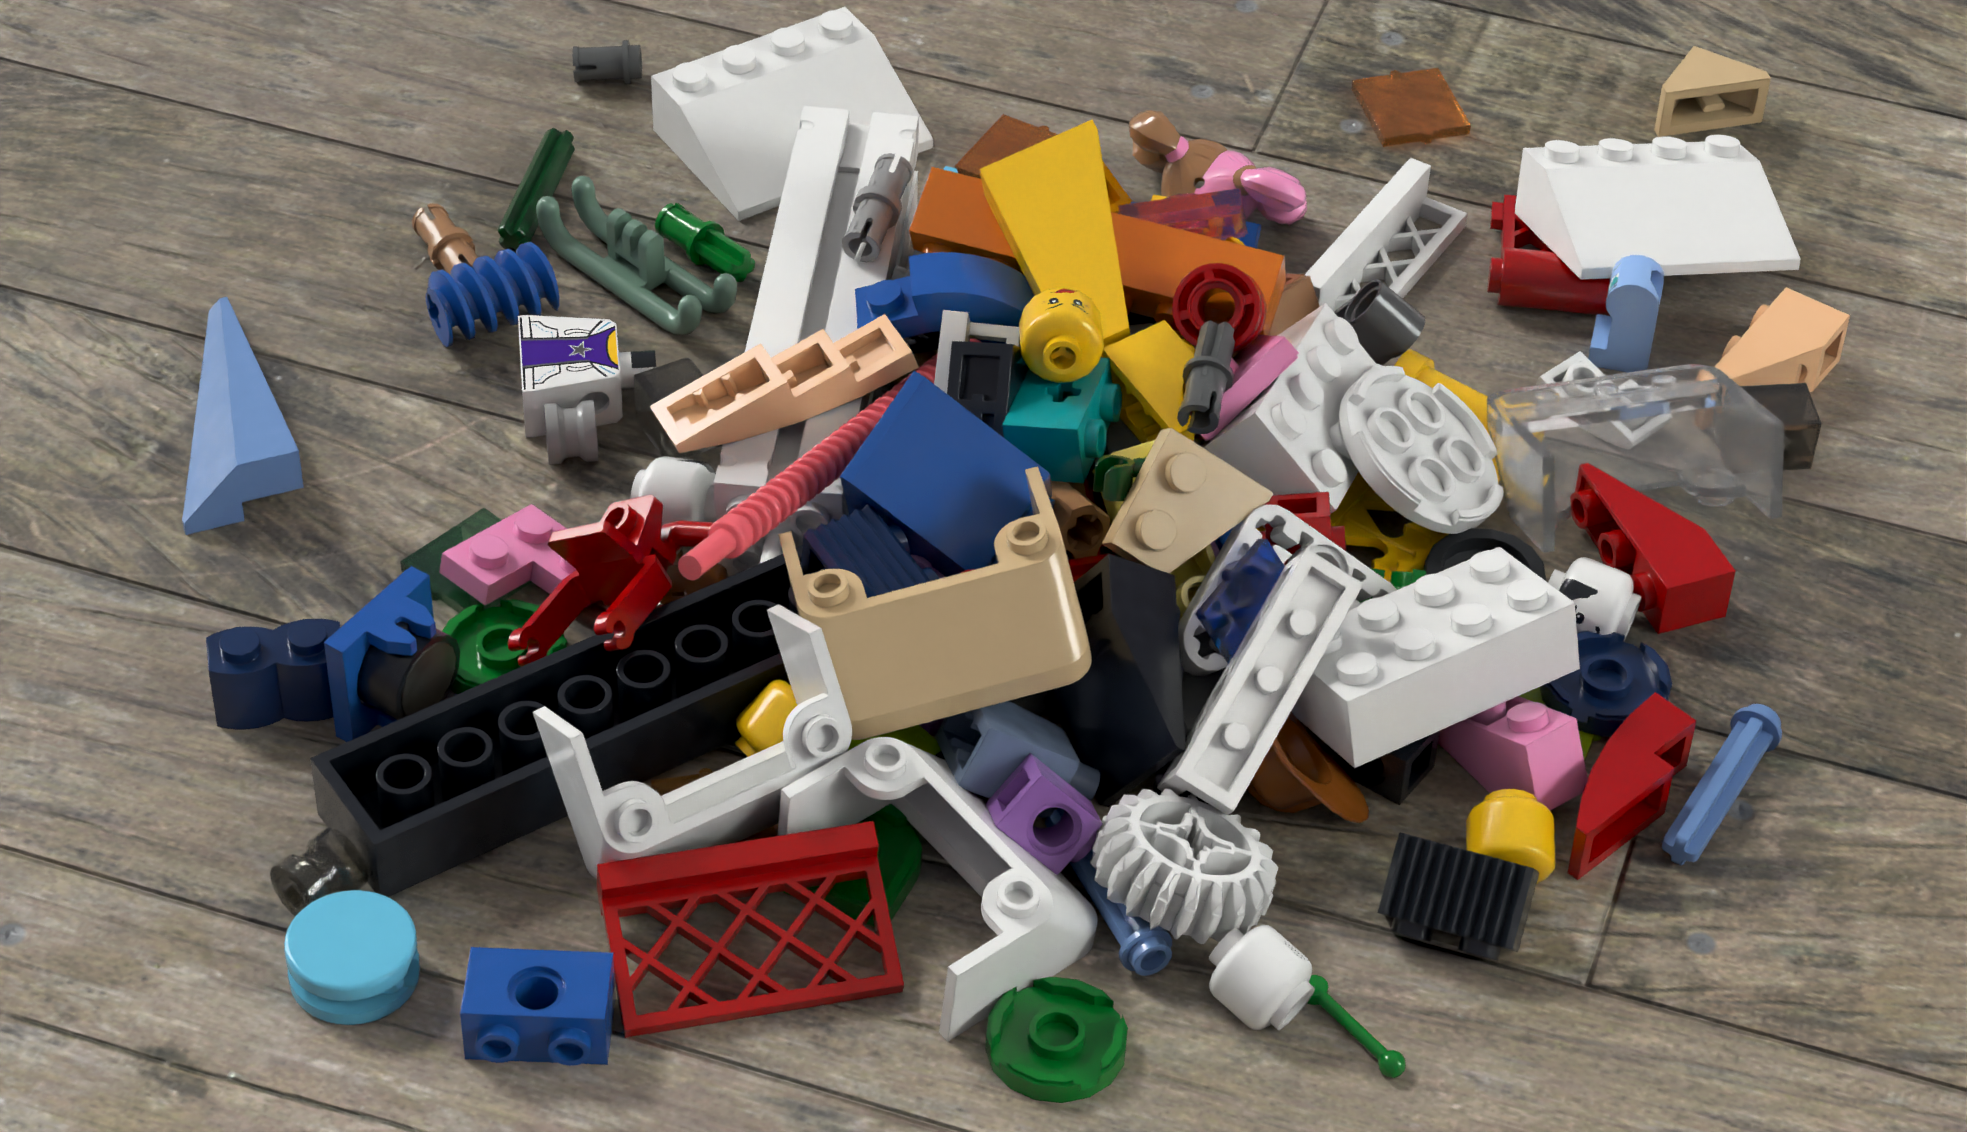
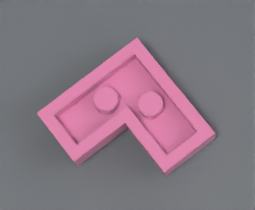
(507, 557)

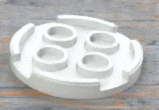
(1420, 450)

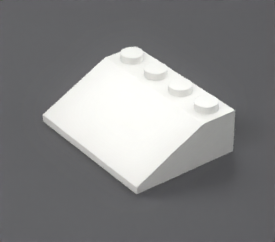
(742, 106)
(1667, 200)

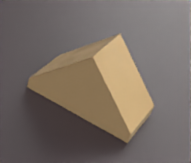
(1711, 94)

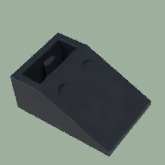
(1130, 702)

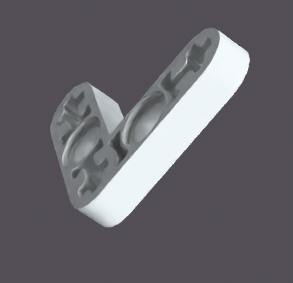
(1286, 533)

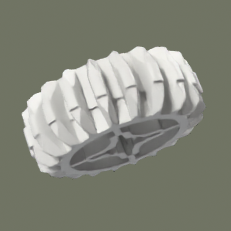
(1183, 865)

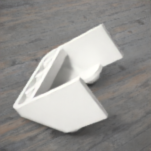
(721, 806)
(1034, 912)

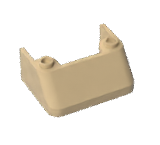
(954, 638)

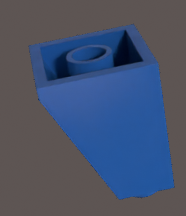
(940, 478)

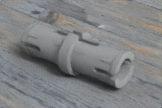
(877, 207)

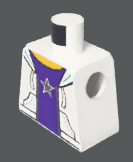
(572, 363)

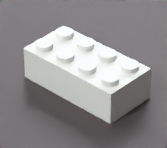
(1292, 429)
(1438, 655)

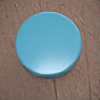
(352, 957)

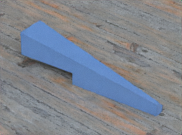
(238, 434)

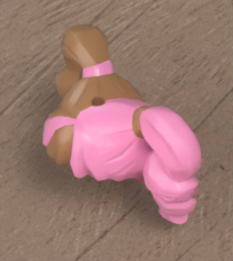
(1188, 162)

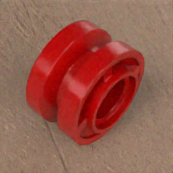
(1215, 278)

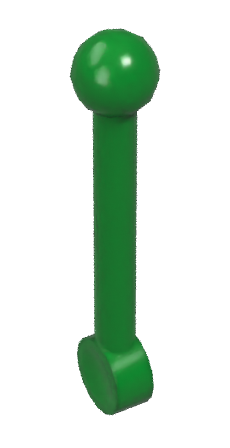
(1390, 1062)

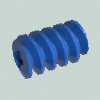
(490, 289)

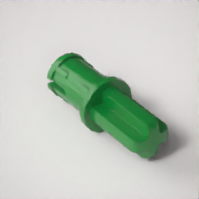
(704, 242)

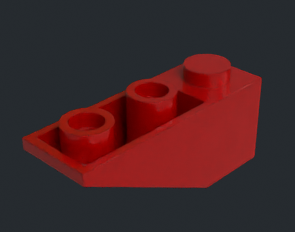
(1669, 557)

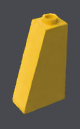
(1060, 220)

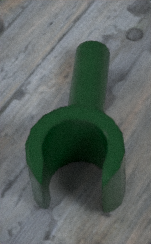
(1115, 476)

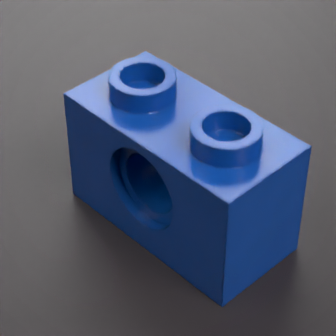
(538, 1006)

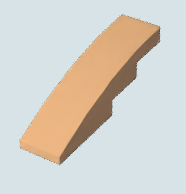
(769, 393)

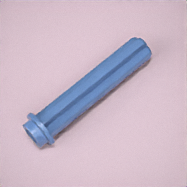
(1753, 733)
(1141, 948)

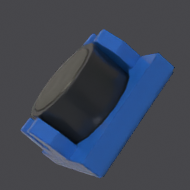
(389, 659)

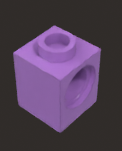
(1030, 792)

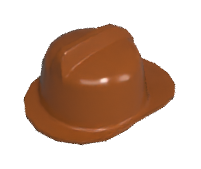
(1302, 775)

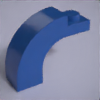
(946, 282)

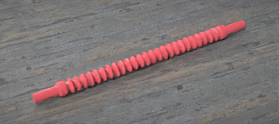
(791, 488)

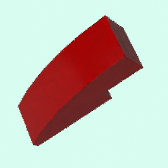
(1630, 781)

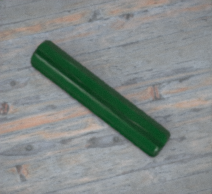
(539, 181)

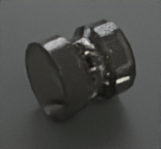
(326, 868)

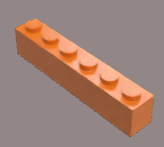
(1150, 255)

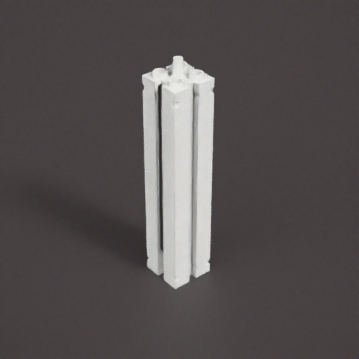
(812, 288)

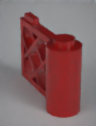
(1534, 276)

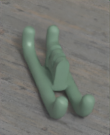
(633, 262)

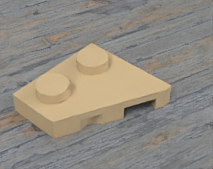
(1180, 504)

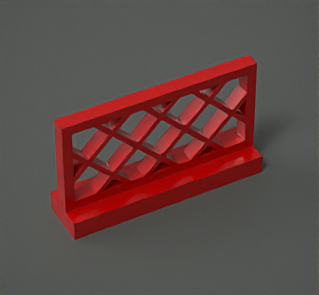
(736, 872)

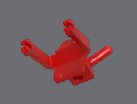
(615, 562)

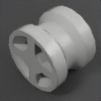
(571, 432)

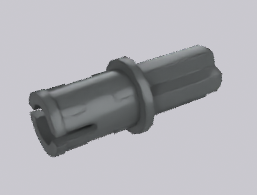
(1207, 378)

